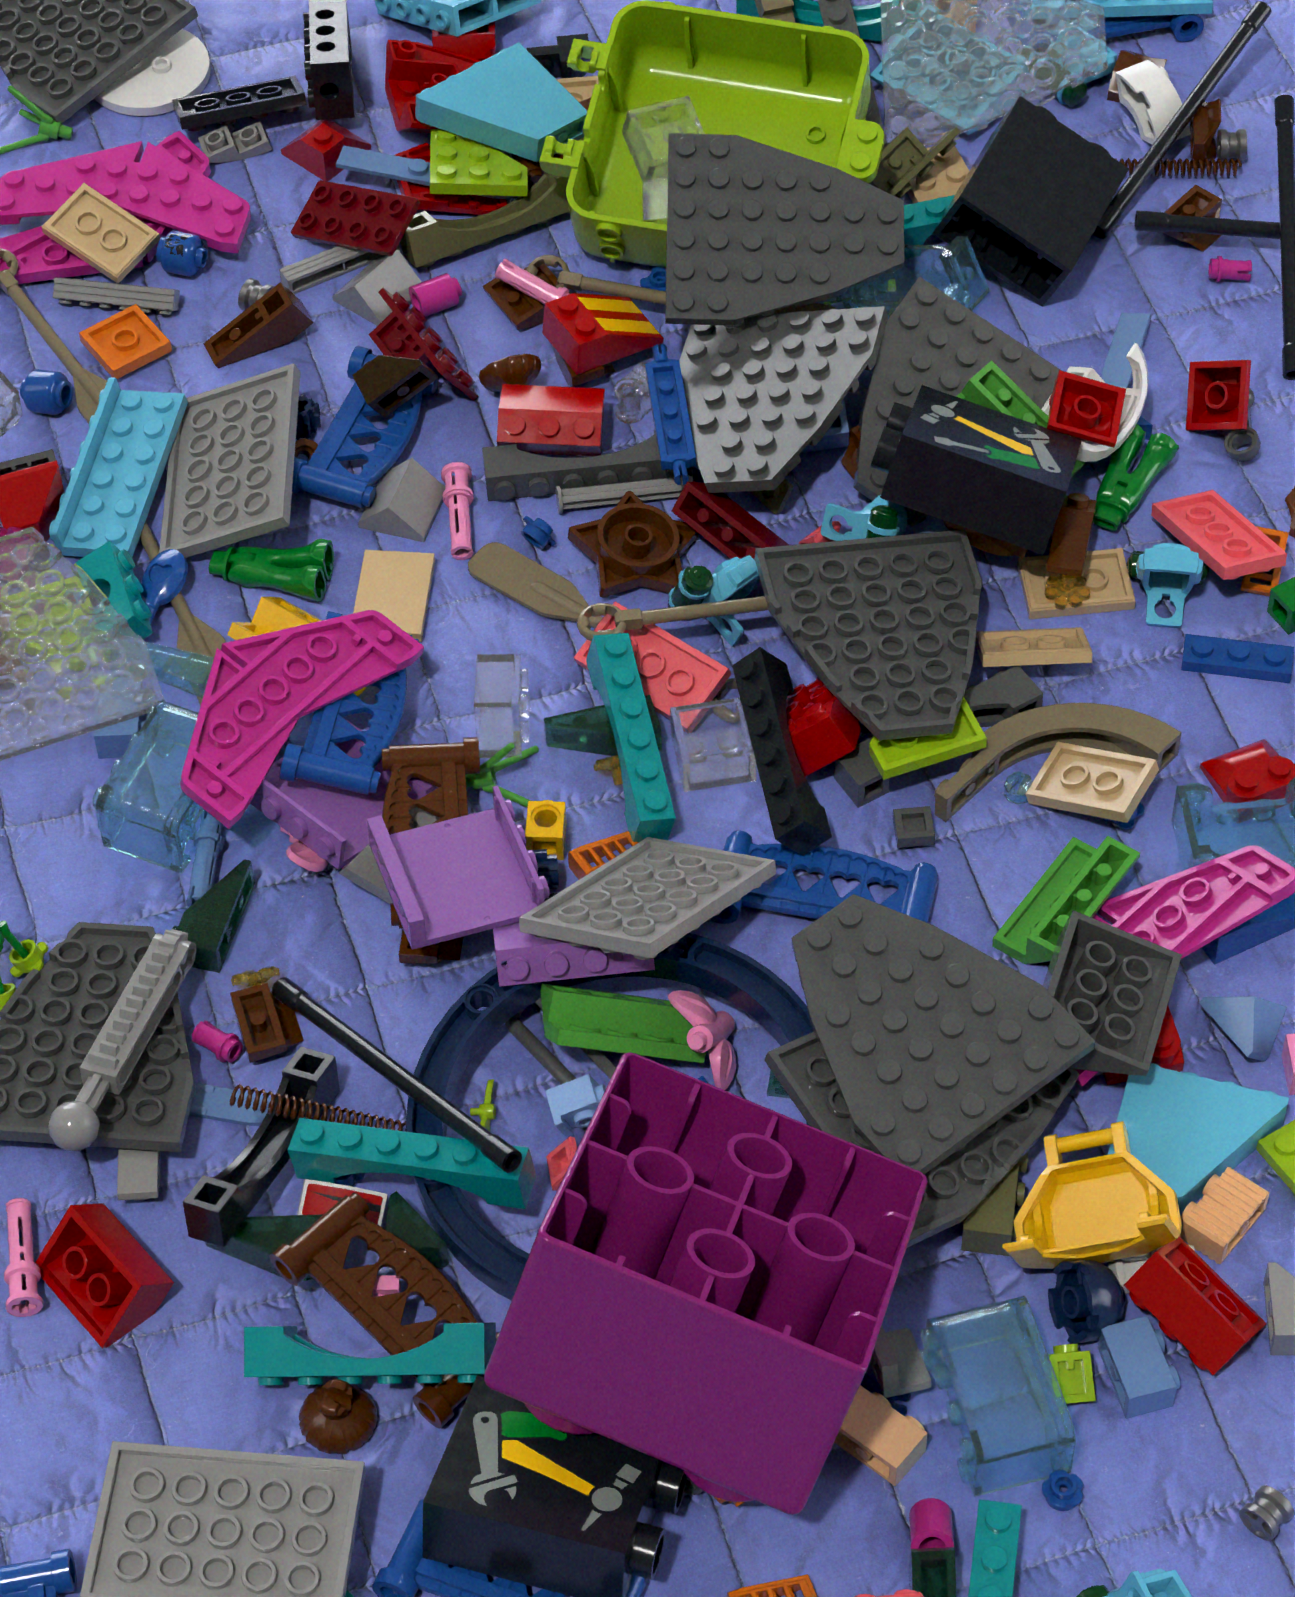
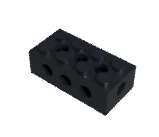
(328, 59)

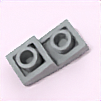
(227, 147)
(138, 1174)

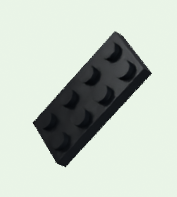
(239, 102)

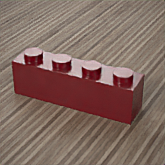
(723, 522)

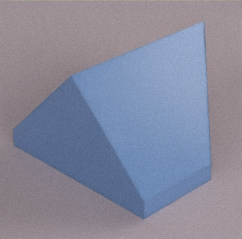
(1247, 1021)

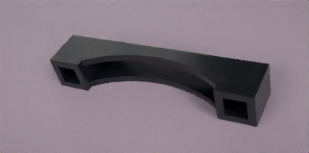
(792, 807)
(223, 1202)

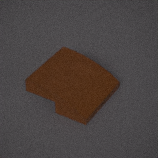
(516, 305)

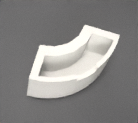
(1149, 98)

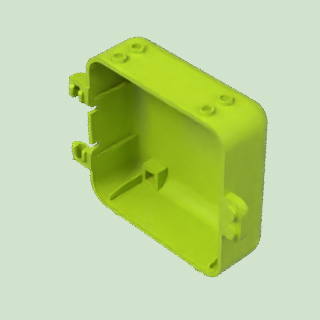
(745, 77)

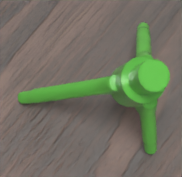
(48, 127)
(488, 770)

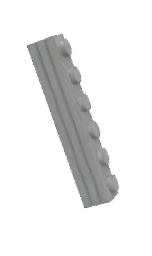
(324, 267)
(115, 294)

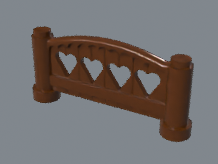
(437, 764)
(322, 1255)

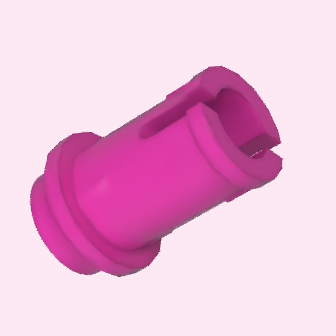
(1229, 269)
(224, 1045)

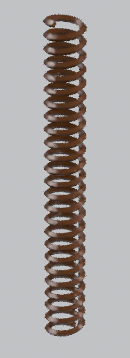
(1189, 166)
(302, 1109)

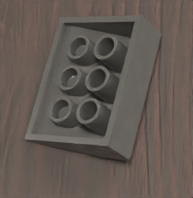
(1114, 990)

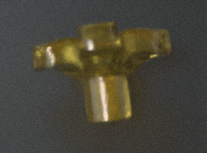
(1067, 590)
(610, 764)
(253, 978)

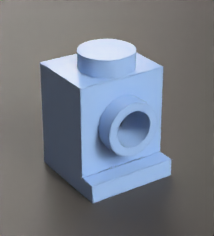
(574, 1103)

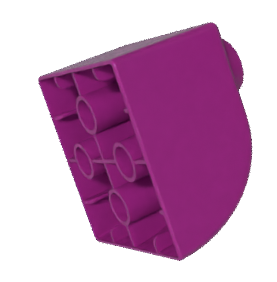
(708, 1285)

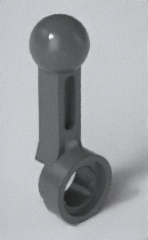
(1238, 438)

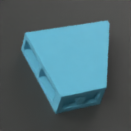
(451, 16)
(504, 104)
(1194, 1126)

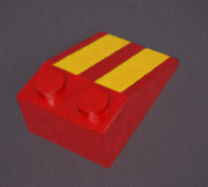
(596, 329)

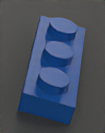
(1237, 658)

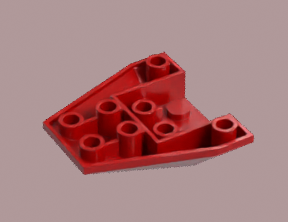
(411, 70)

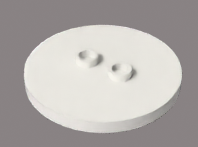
(169, 73)

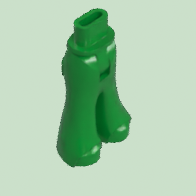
(1122, 491)
(291, 570)

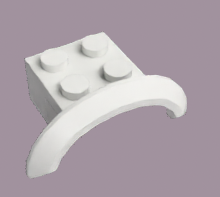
(1132, 405)

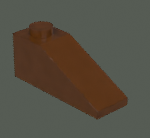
(261, 327)
(1071, 535)

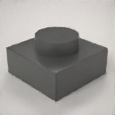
(913, 826)

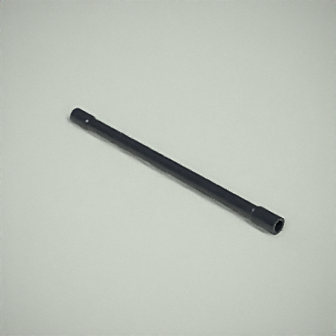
(1249, 26)
(1286, 179)
(1165, 222)
(489, 1144)

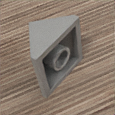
(362, 294)
(404, 502)

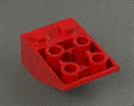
(819, 726)

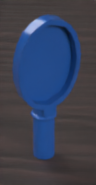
(164, 579)

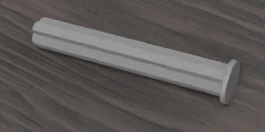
(612, 493)

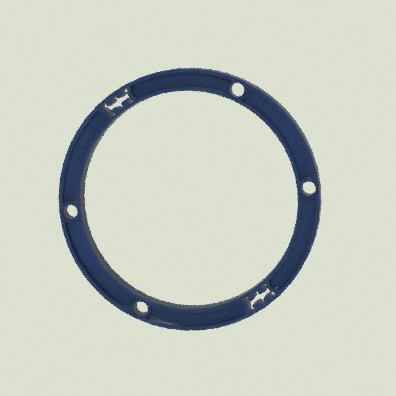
(465, 1029)

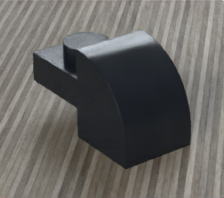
(555, 57)

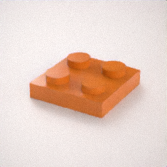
(125, 341)

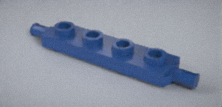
(670, 414)

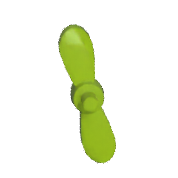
(487, 1110)

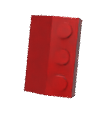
(551, 419)
(102, 1273)
(1194, 1305)

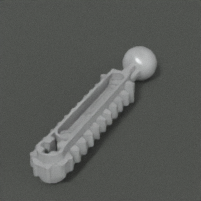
(124, 1037)

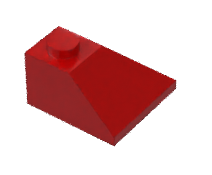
(320, 148)
(1218, 395)
(31, 497)

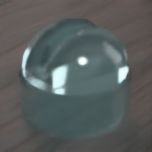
(1013, 795)

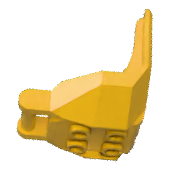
(1093, 1205)

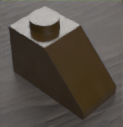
(392, 381)

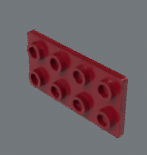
(355, 217)
(406, 336)

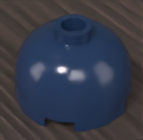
(1085, 1299)

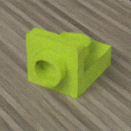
(1073, 1373)

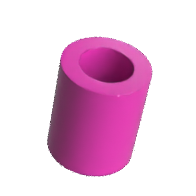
(435, 294)
(931, 1524)

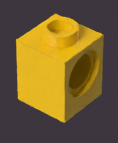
(546, 827)

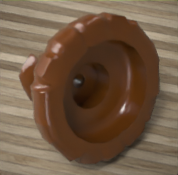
(510, 370)
(338, 1417)

